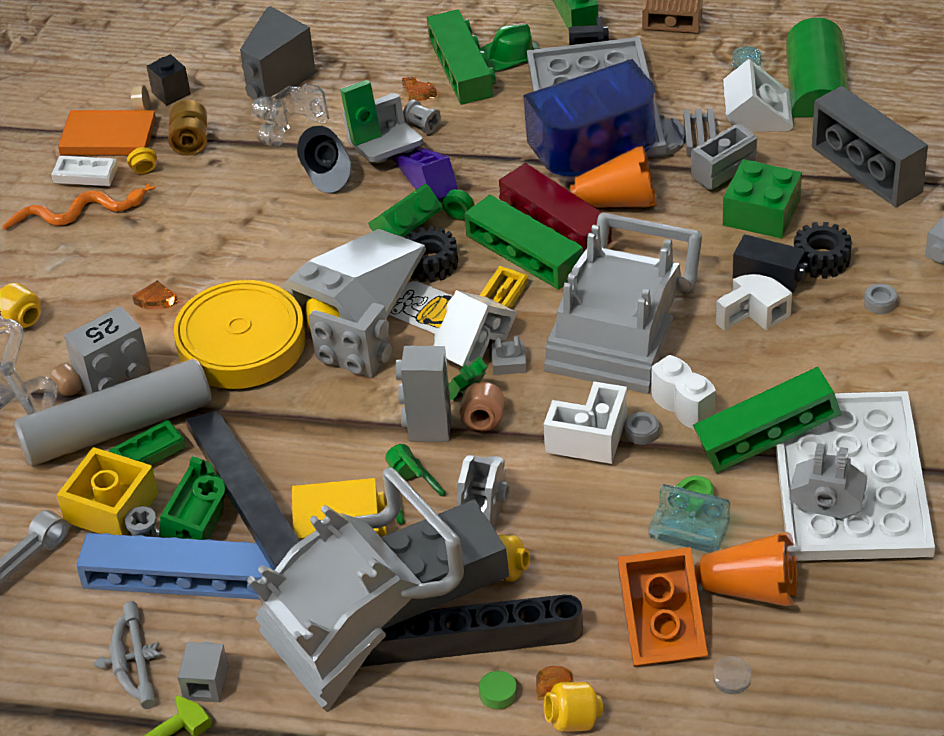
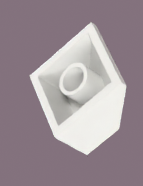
(757, 100)

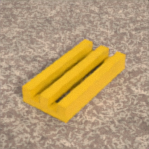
(513, 295)

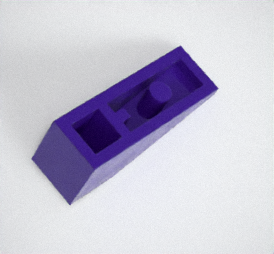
(427, 167)

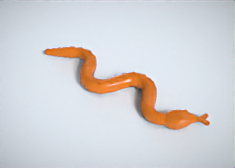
(133, 199)

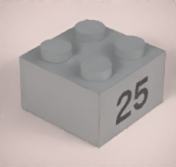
(108, 351)

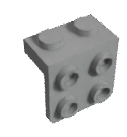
(396, 134)
(352, 345)

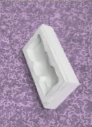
(84, 170)

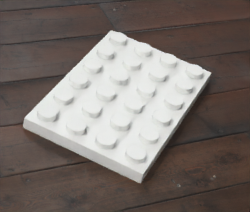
(894, 506)

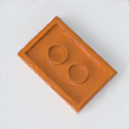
(106, 132)

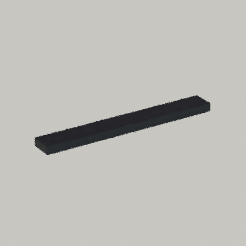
(243, 486)

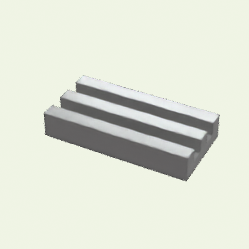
(699, 118)

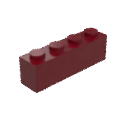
(549, 203)

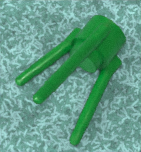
(405, 463)

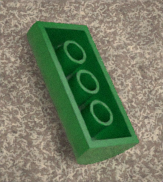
(814, 63)

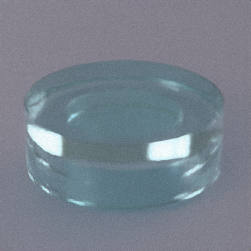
(744, 53)

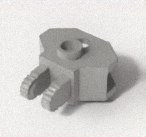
(485, 482)
(828, 484)

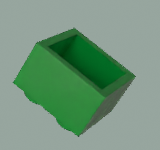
(762, 198)

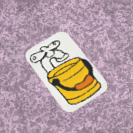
(421, 306)

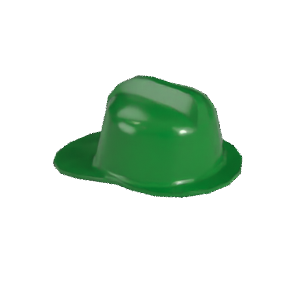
(509, 46)

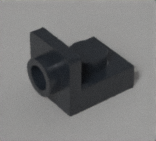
(589, 34)

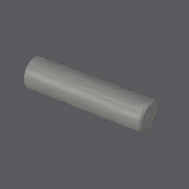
(112, 412)

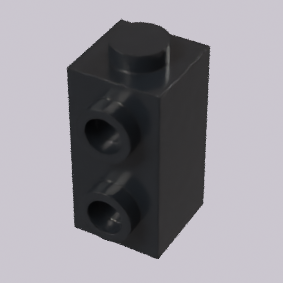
(770, 259)

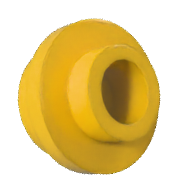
(142, 160)

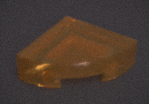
(418, 90)
(155, 295)

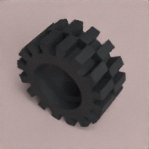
(825, 238)
(443, 261)

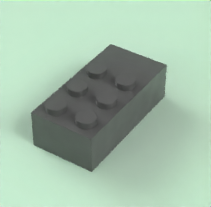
(869, 146)
(426, 556)

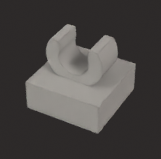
(508, 356)

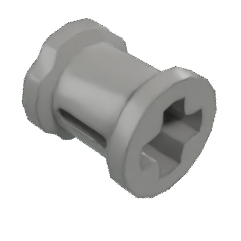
(421, 116)
(145, 521)

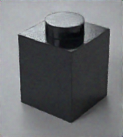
(168, 79)

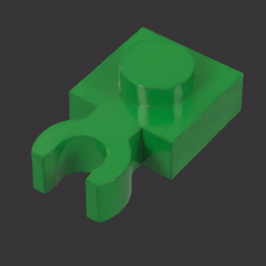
(468, 376)

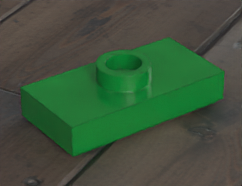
(360, 112)
(152, 444)

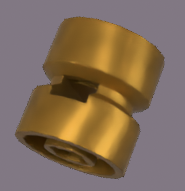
(188, 127)

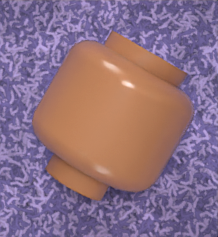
(482, 406)

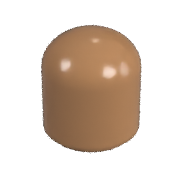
(66, 379)

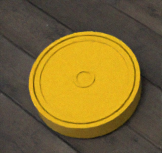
(241, 333)

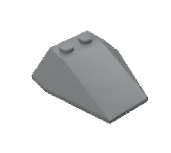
(358, 274)

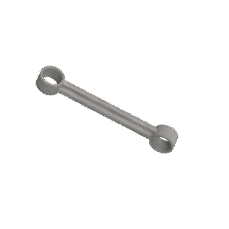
(45, 532)

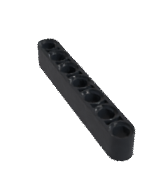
(481, 629)

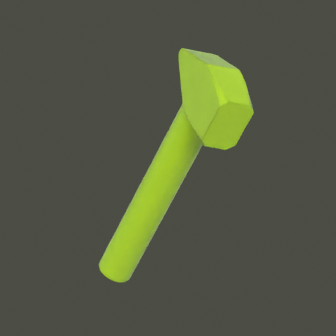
(189, 716)

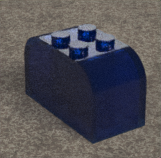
(591, 118)

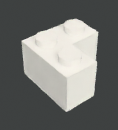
(470, 326)
(588, 429)

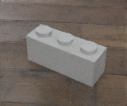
(424, 393)

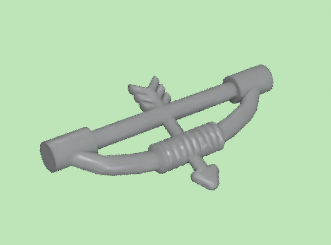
(119, 659)

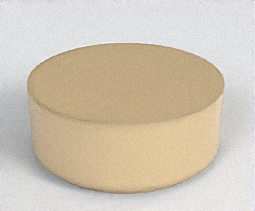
(140, 98)

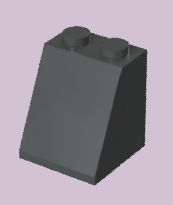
(276, 54)

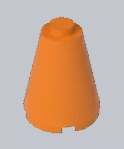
(618, 183)
(752, 570)

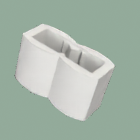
(682, 391)

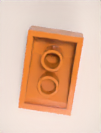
(662, 607)

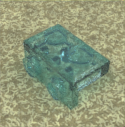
(690, 519)

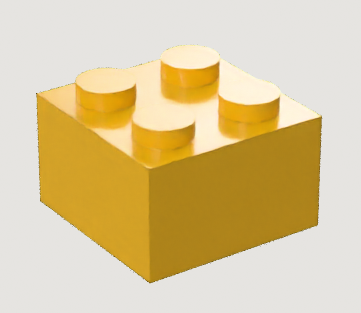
(105, 491)

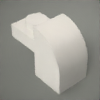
(757, 298)

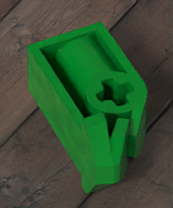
(194, 504)

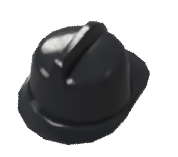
(324, 158)

